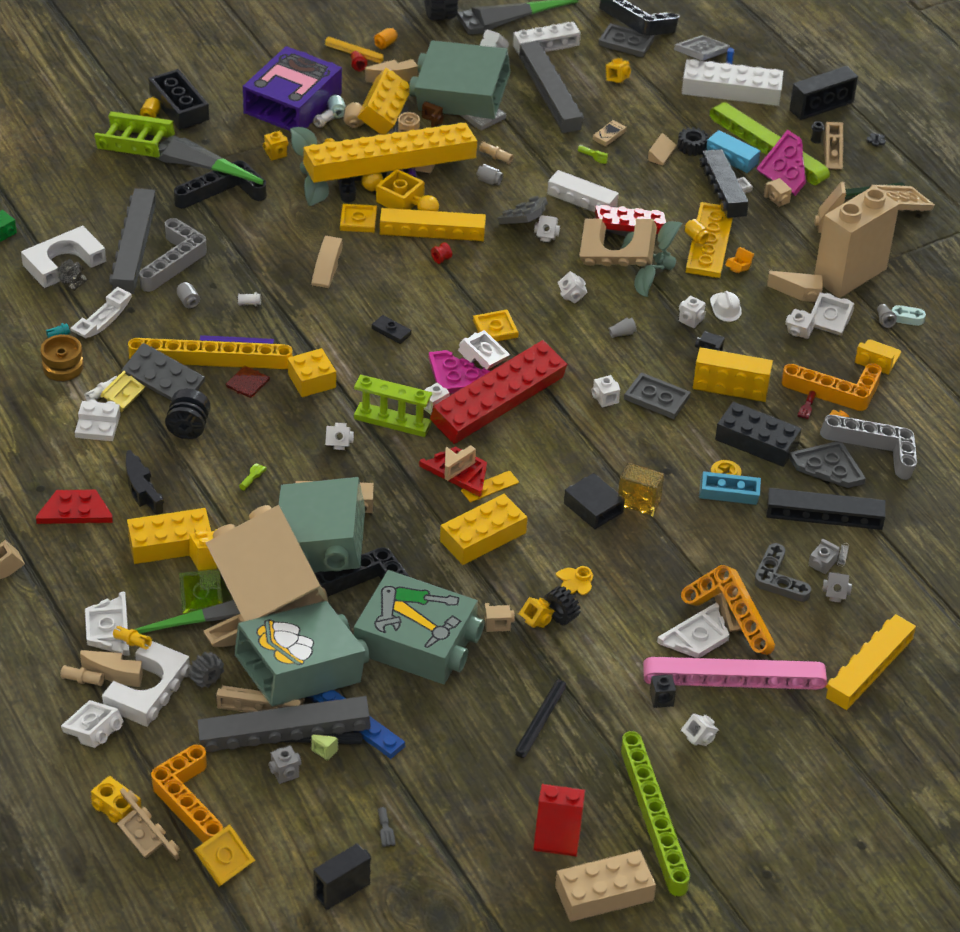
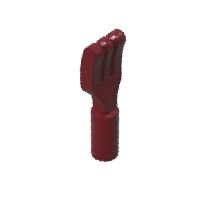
(805, 410)

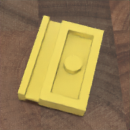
(123, 390)

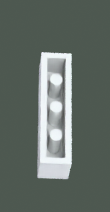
(580, 191)

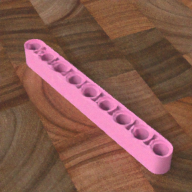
(738, 672)

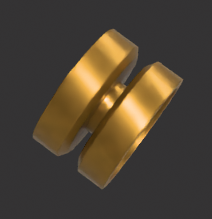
(62, 357)

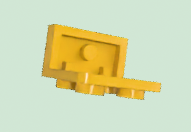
(877, 353)

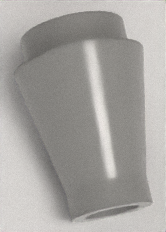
(886, 317)
(623, 328)

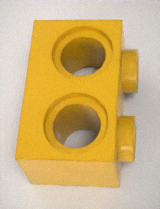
(108, 799)

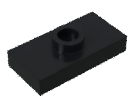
(391, 329)

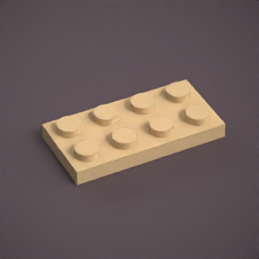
(907, 197)

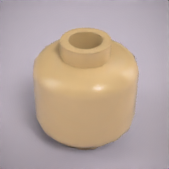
(350, 115)

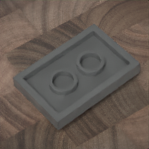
(625, 40)
(657, 395)

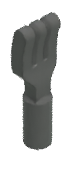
(386, 832)

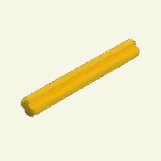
(349, 48)

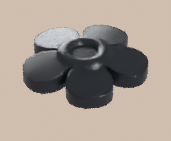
(876, 139)

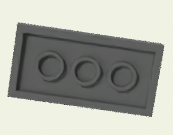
(161, 372)

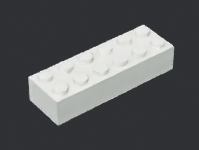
(732, 82)

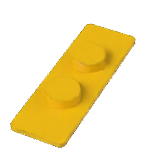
(493, 485)

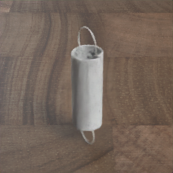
(843, 554)

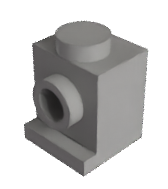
(824, 556)

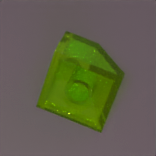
(200, 589)

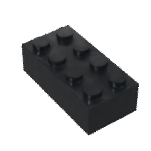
(823, 92)
(179, 99)
(758, 434)

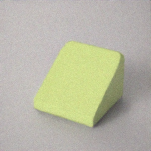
(324, 745)

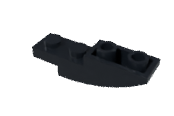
(140, 485)

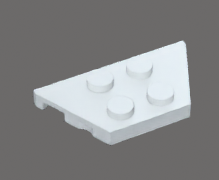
(101, 622)
(697, 634)

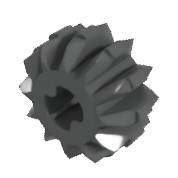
(206, 669)

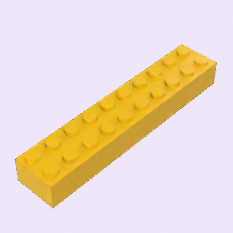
(389, 152)

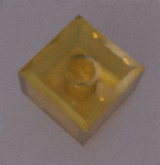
(641, 488)

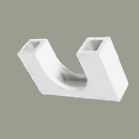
(77, 242)
(144, 705)

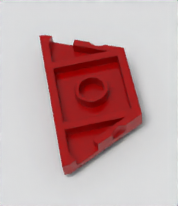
(469, 479)
(74, 507)

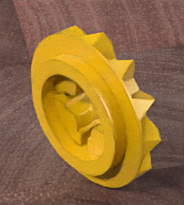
(724, 465)

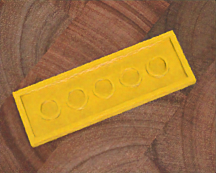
(709, 257)

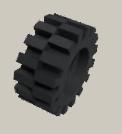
(692, 141)
(563, 604)

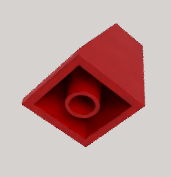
(559, 820)

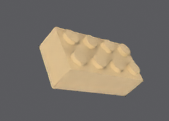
(605, 885)

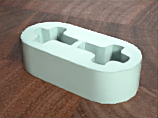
(909, 315)

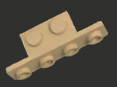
(142, 831)

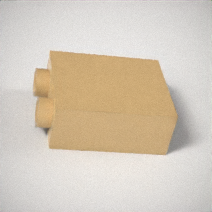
(856, 241)
(264, 565)

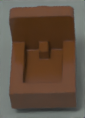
(432, 113)

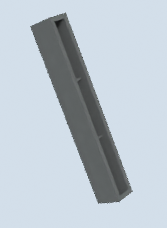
(550, 86)
(134, 240)
(284, 724)

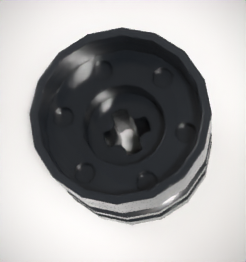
(187, 413)

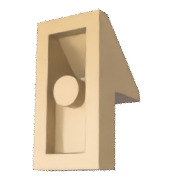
(458, 462)

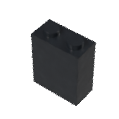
(594, 501)
(342, 876)

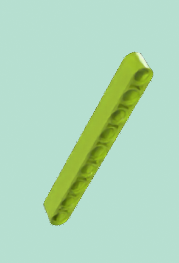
(762, 138)
(655, 814)

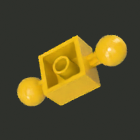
(400, 191)

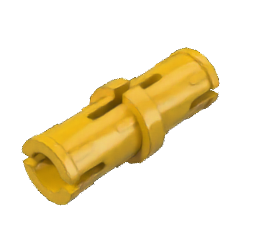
(132, 637)

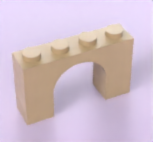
(637, 252)

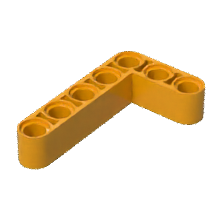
(834, 389)
(736, 604)
(169, 786)

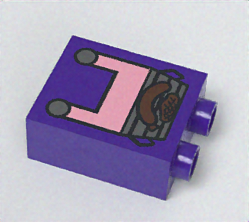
(291, 89)

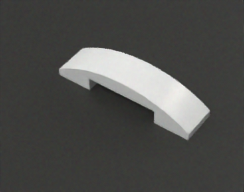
(104, 316)

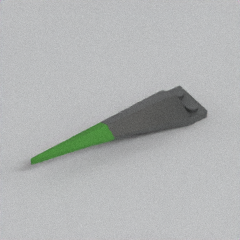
(490, 17)
(189, 153)
(217, 612)

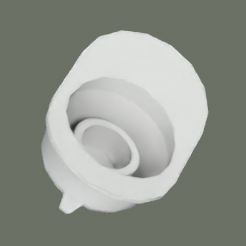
(726, 306)

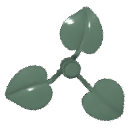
(315, 191)
(664, 260)

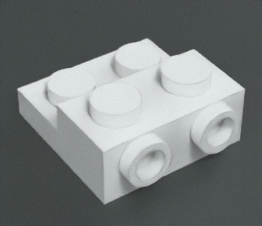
(832, 313)
(483, 349)
(97, 420)
(93, 723)

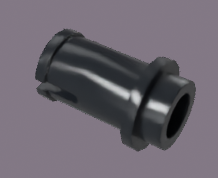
(817, 128)

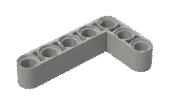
(189, 248)
(875, 435)

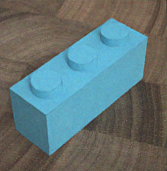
(737, 152)
(730, 488)

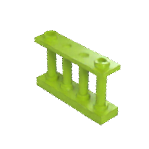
(137, 124)
(390, 418)

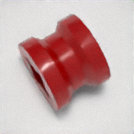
(441, 252)

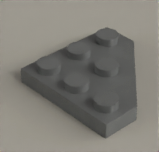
(524, 211)
(830, 463)

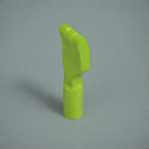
(597, 155)
(255, 471)

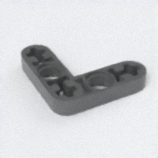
(773, 578)

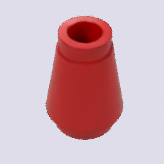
(359, 62)

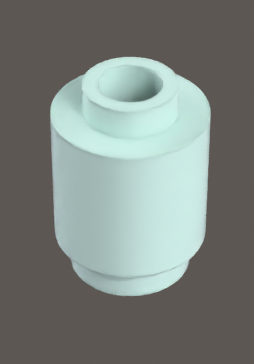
(337, 106)

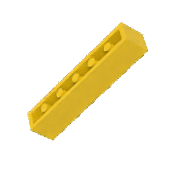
(432, 224)
(870, 661)

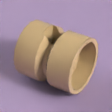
(408, 121)

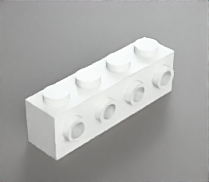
(550, 37)

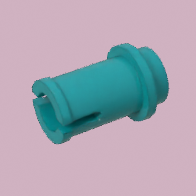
(63, 329)

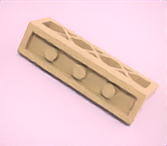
(247, 700)

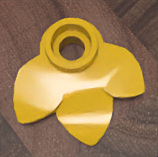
(576, 579)

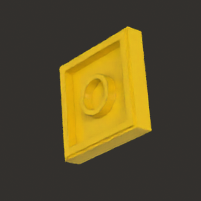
(358, 218)
(497, 325)
(224, 855)

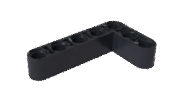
(639, 20)
(215, 183)
(372, 565)

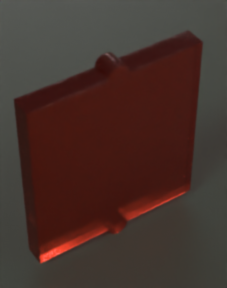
(247, 381)

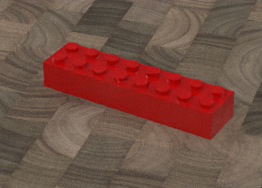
(498, 391)

